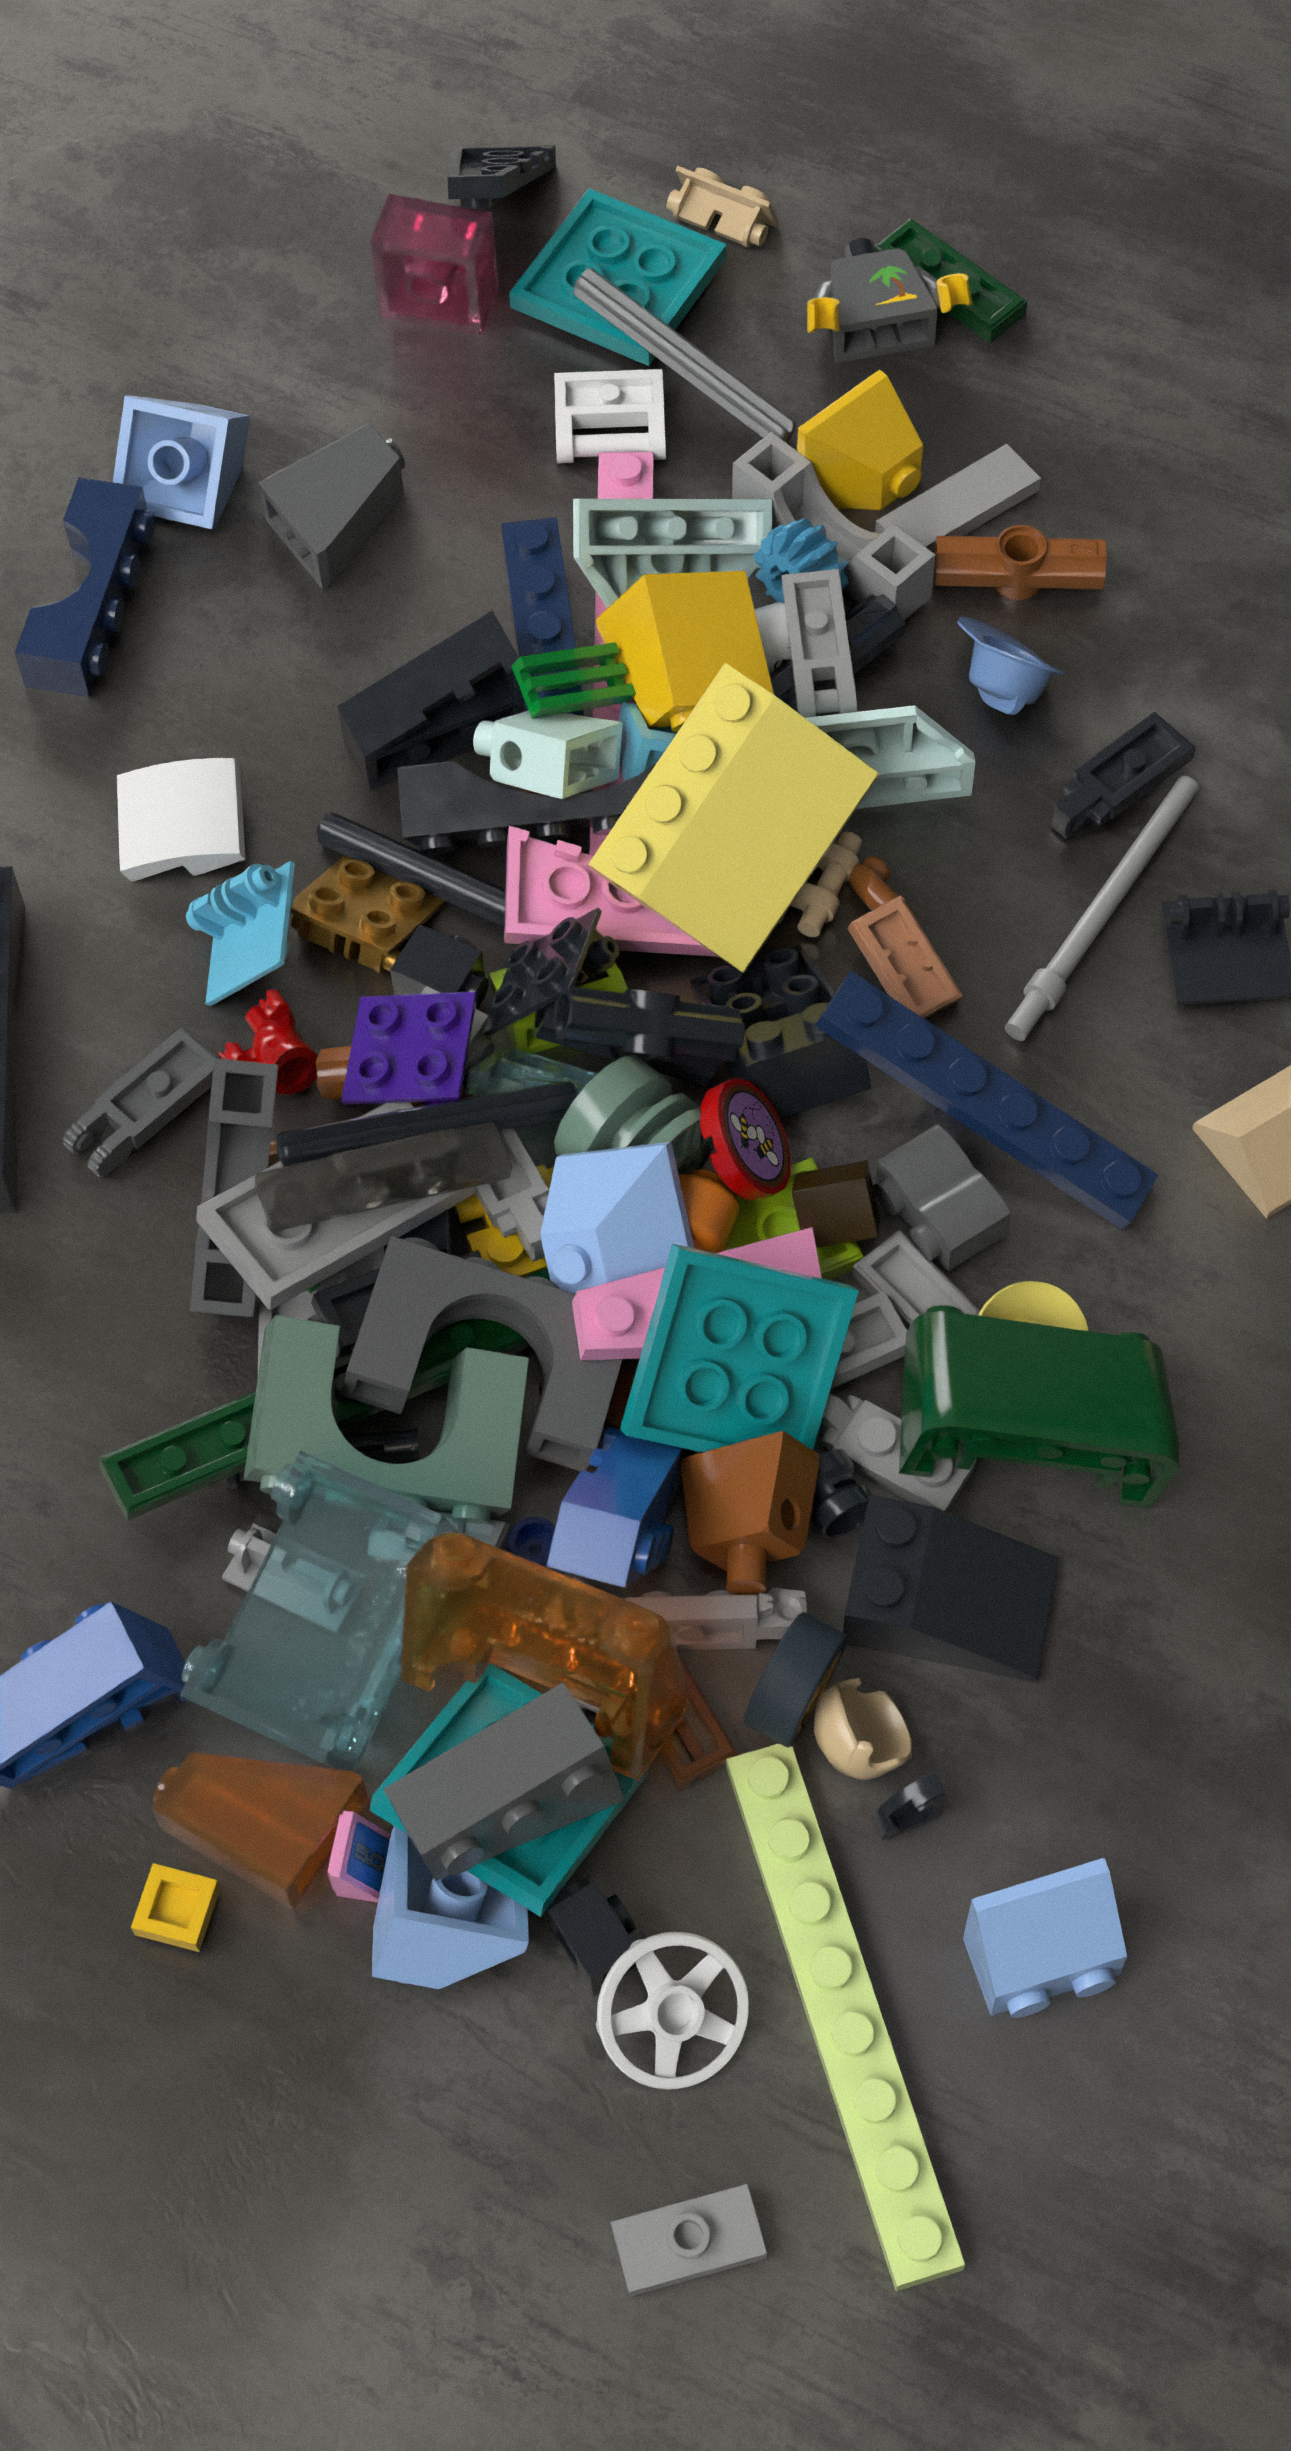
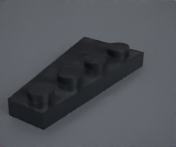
(495, 172)

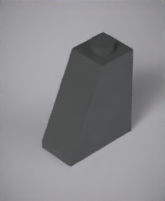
(334, 500)

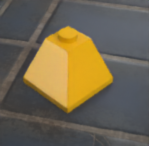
(864, 447)

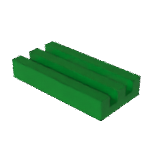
(608, 671)

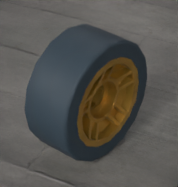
(795, 1679)

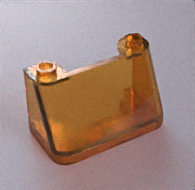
(488, 1606)

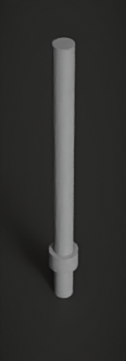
(1049, 984)

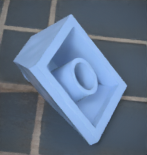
(181, 457)
(612, 1215)
(441, 1928)

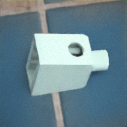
(551, 752)

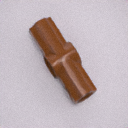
(1020, 562)

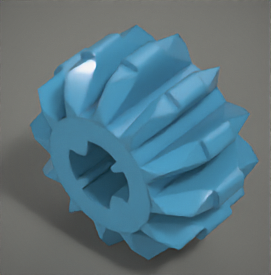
(793, 550)

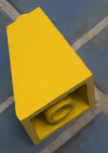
(677, 637)

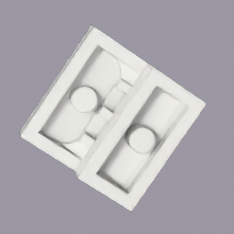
(180, 817)

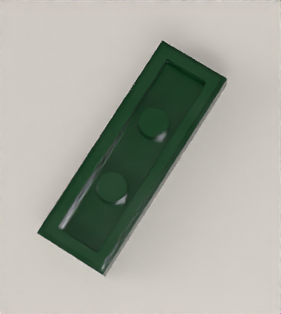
(994, 304)

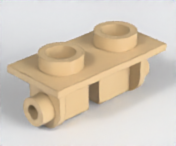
(741, 210)

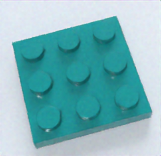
(635, 250)
(736, 1353)
(536, 1869)

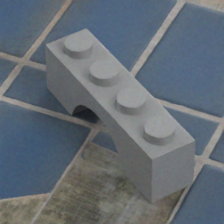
(877, 562)

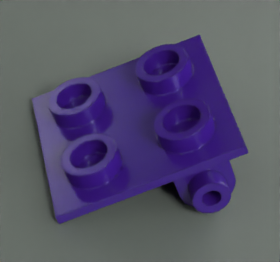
(410, 1048)

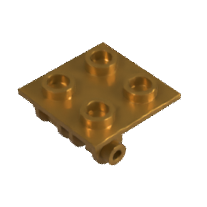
(361, 912)

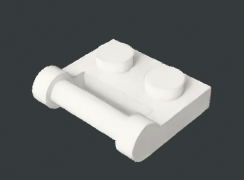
(609, 401)

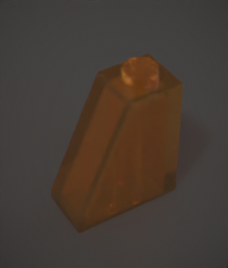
(258, 1817)

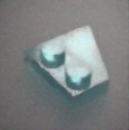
(516, 1069)

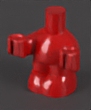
(277, 1043)

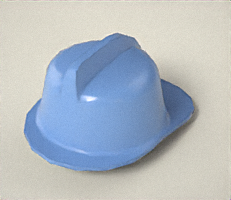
(1005, 668)

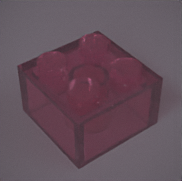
(435, 264)

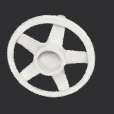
(672, 2009)

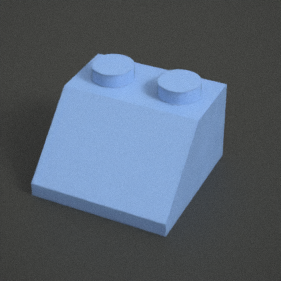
(1046, 1939)

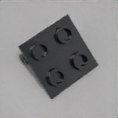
(1228, 947)
(544, 967)

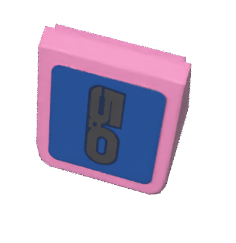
(358, 1858)

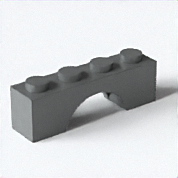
(235, 1151)

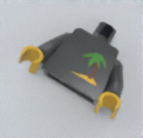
(881, 302)

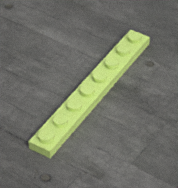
(845, 2018)

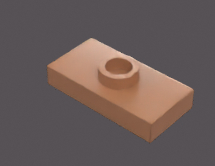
(904, 959)

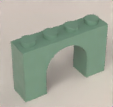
(464, 1474)

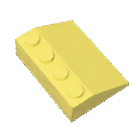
(733, 818)

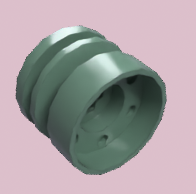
(633, 1107)

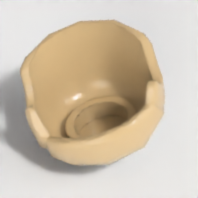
(861, 1731)

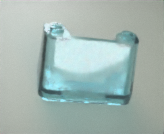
(322, 1618)

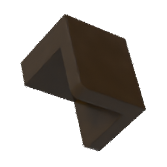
(837, 1203)

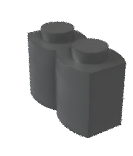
(941, 1197)

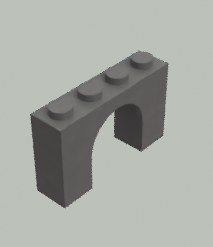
(429, 1289)

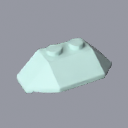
(635, 537)
(909, 752)

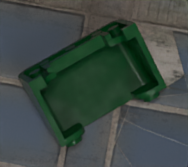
(1038, 1401)

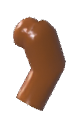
(870, 883)

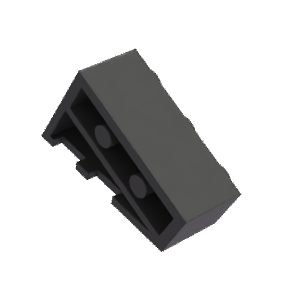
(506, 1785)

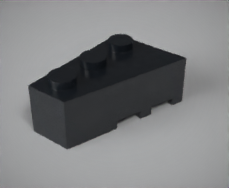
(432, 703)

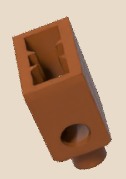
(750, 1505)

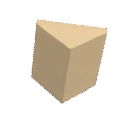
(1255, 1141)

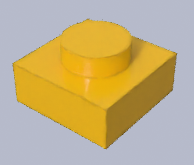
(175, 1907)

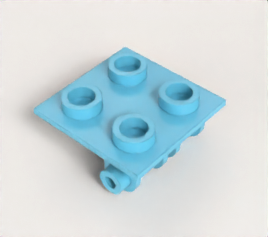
(247, 925)

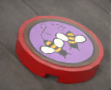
(748, 1139)

